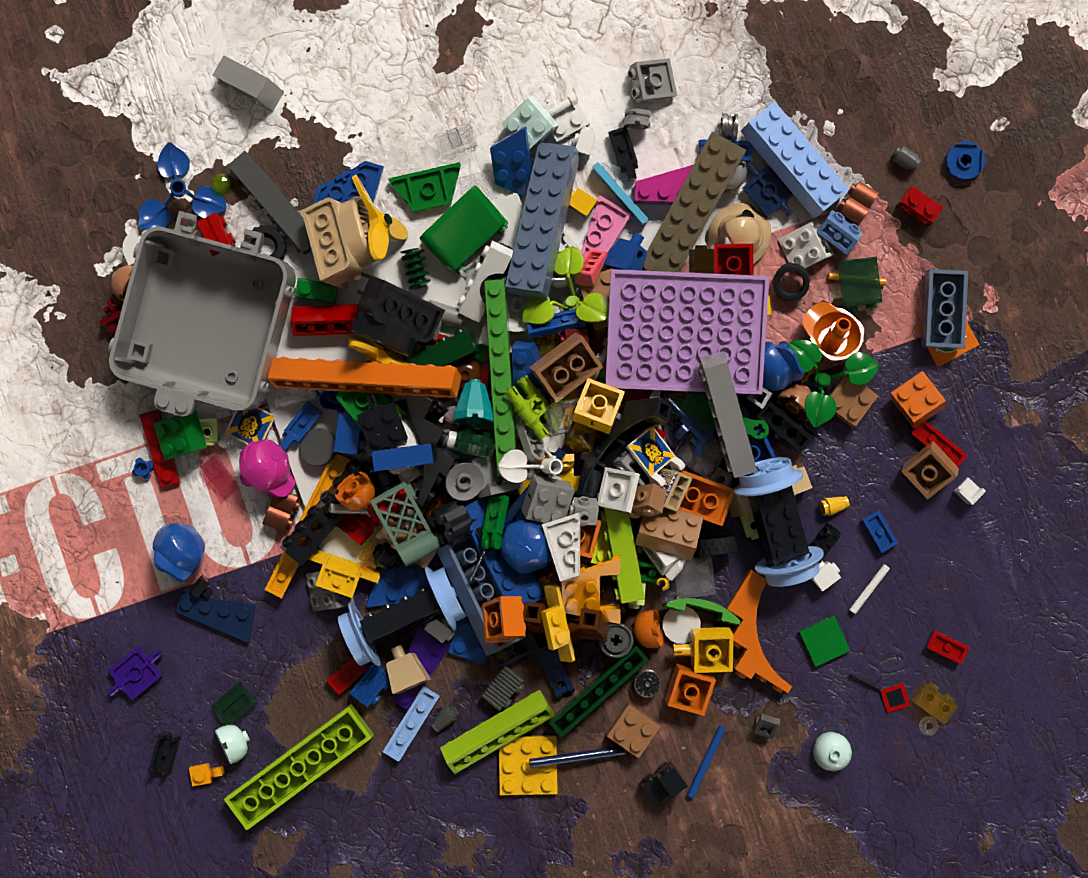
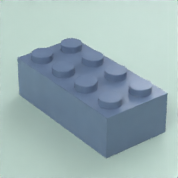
(944, 309)

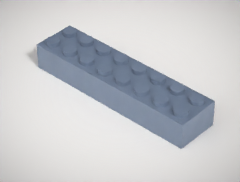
(542, 220)

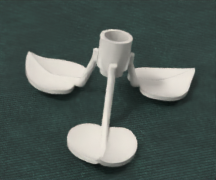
(513, 464)

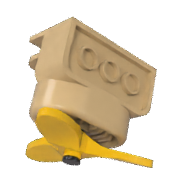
(349, 236)

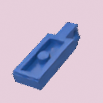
(300, 425)

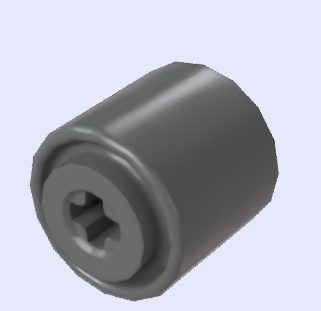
(622, 648)

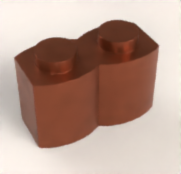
(857, 203)
(281, 511)

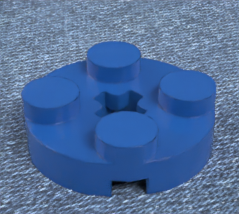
(972, 153)

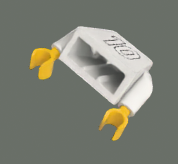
(665, 563)

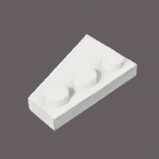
(564, 545)

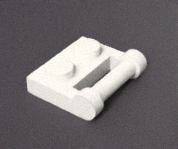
(569, 123)

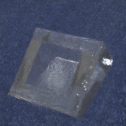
(612, 170)

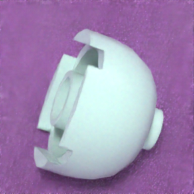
(233, 742)
(832, 751)

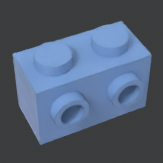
(839, 231)

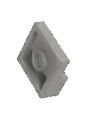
(652, 80)

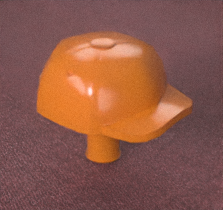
(833, 331)

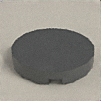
(318, 447)

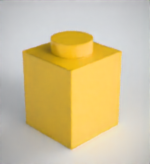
(582, 202)

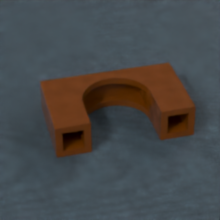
(590, 624)

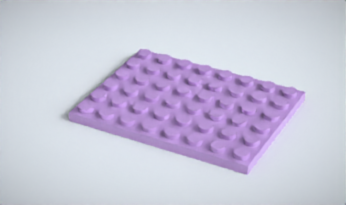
(672, 319)

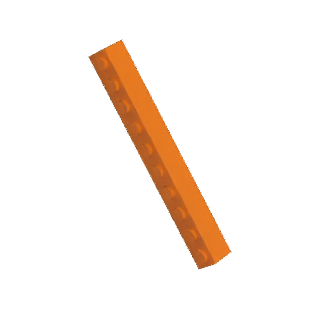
(365, 377)

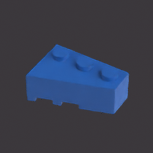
(523, 356)

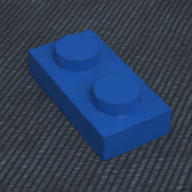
(879, 531)

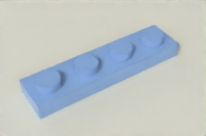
(411, 723)

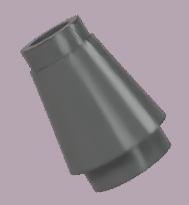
(445, 717)

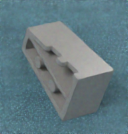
(248, 83)

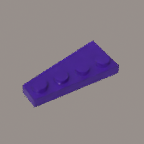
(429, 652)

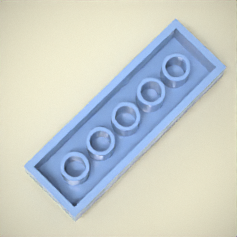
(794, 160)

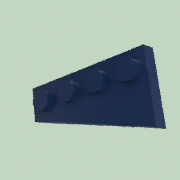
(224, 615)

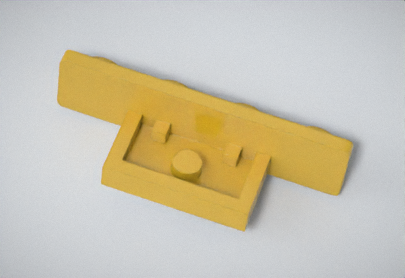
(556, 624)

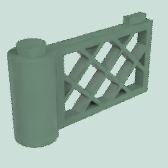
(420, 543)

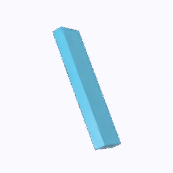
(619, 193)

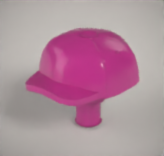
(266, 468)

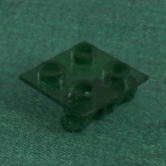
(468, 435)

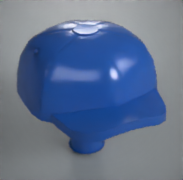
(780, 366)
(525, 546)
(178, 550)

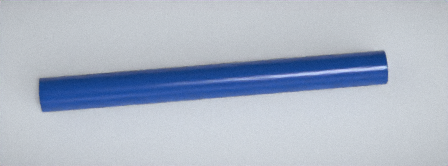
(706, 761)

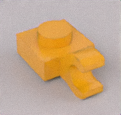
(203, 774)

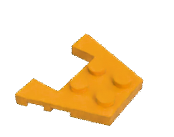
(584, 590)

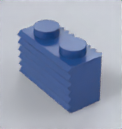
(370, 685)

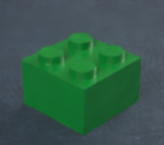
(180, 435)

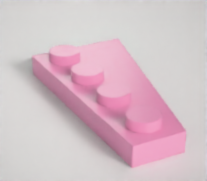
(606, 226)

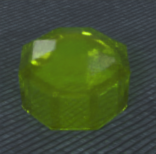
(221, 183)

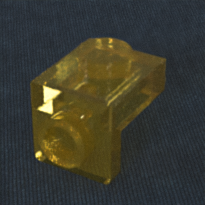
(368, 548)

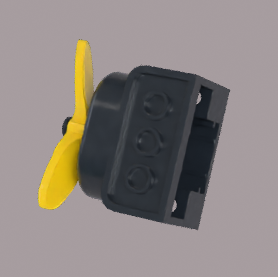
(392, 320)

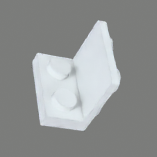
(805, 245)

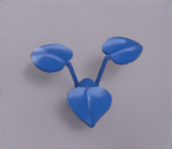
(171, 163)

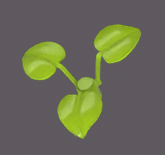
(592, 309)

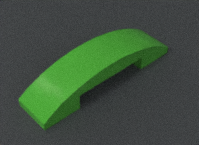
(723, 614)

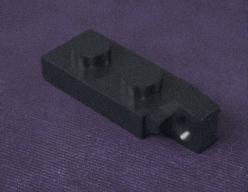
(624, 151)

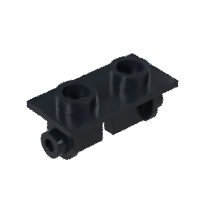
(827, 535)

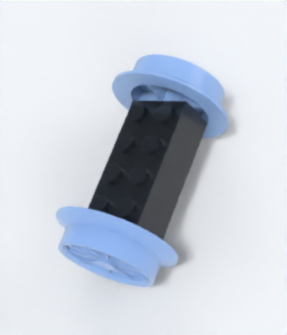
(778, 523)
(396, 620)

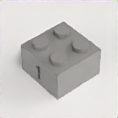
(547, 499)

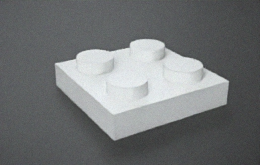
(618, 489)

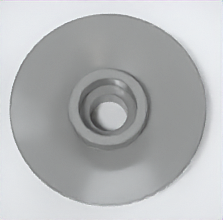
(470, 487)

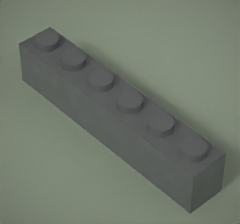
(271, 199)

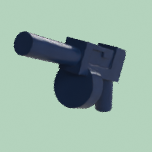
(692, 425)

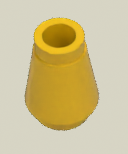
(833, 505)

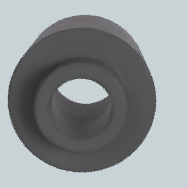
(906, 158)

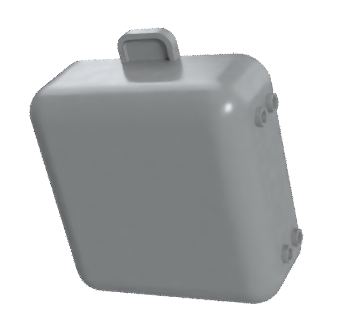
(201, 320)

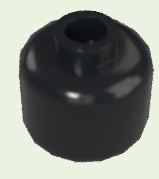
(386, 556)

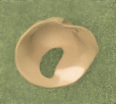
(741, 229)

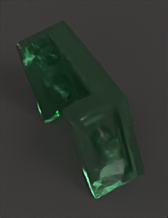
(859, 283)

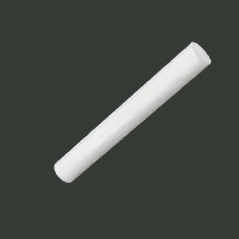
(869, 589)

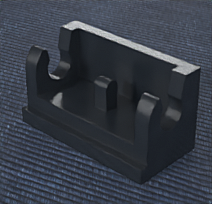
(164, 753)

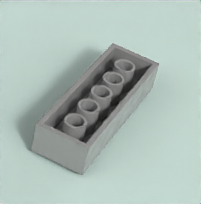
(728, 415)

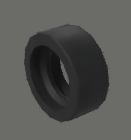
(796, 295)

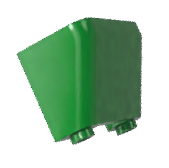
(463, 229)

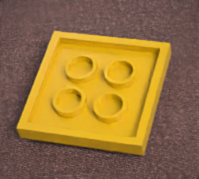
(515, 771)

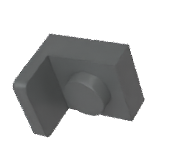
(766, 725)

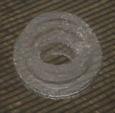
(922, 725)

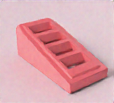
(591, 268)

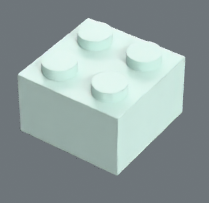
(535, 118)

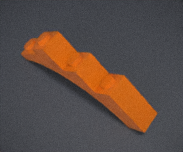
(751, 660)

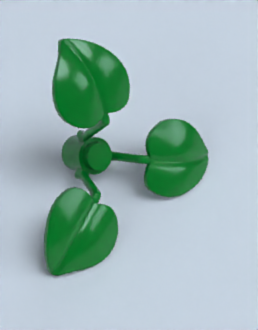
(822, 407)

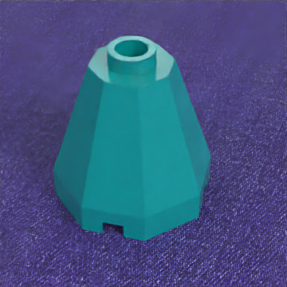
(474, 406)

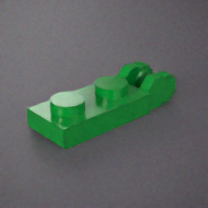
(494, 521)

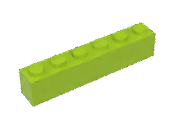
(621, 543)
(497, 731)

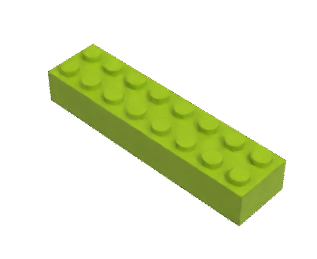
(298, 767)

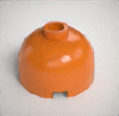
(356, 492)
(647, 629)

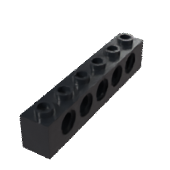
(326, 522)

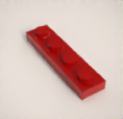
(165, 469)

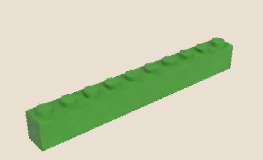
(500, 367)

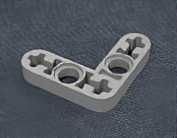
(533, 452)

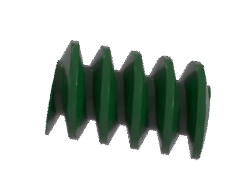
(415, 268)

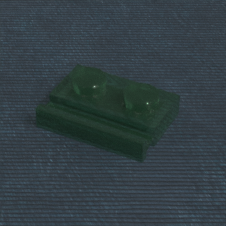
(233, 704)

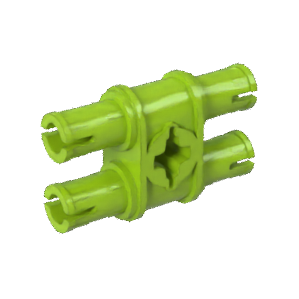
(531, 407)

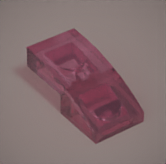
(220, 477)

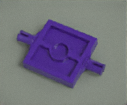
(135, 672)

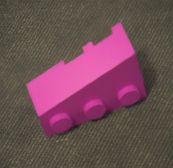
(660, 188)

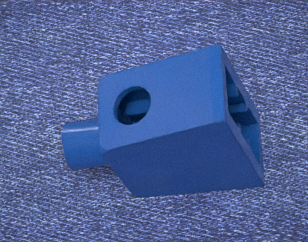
(627, 254)

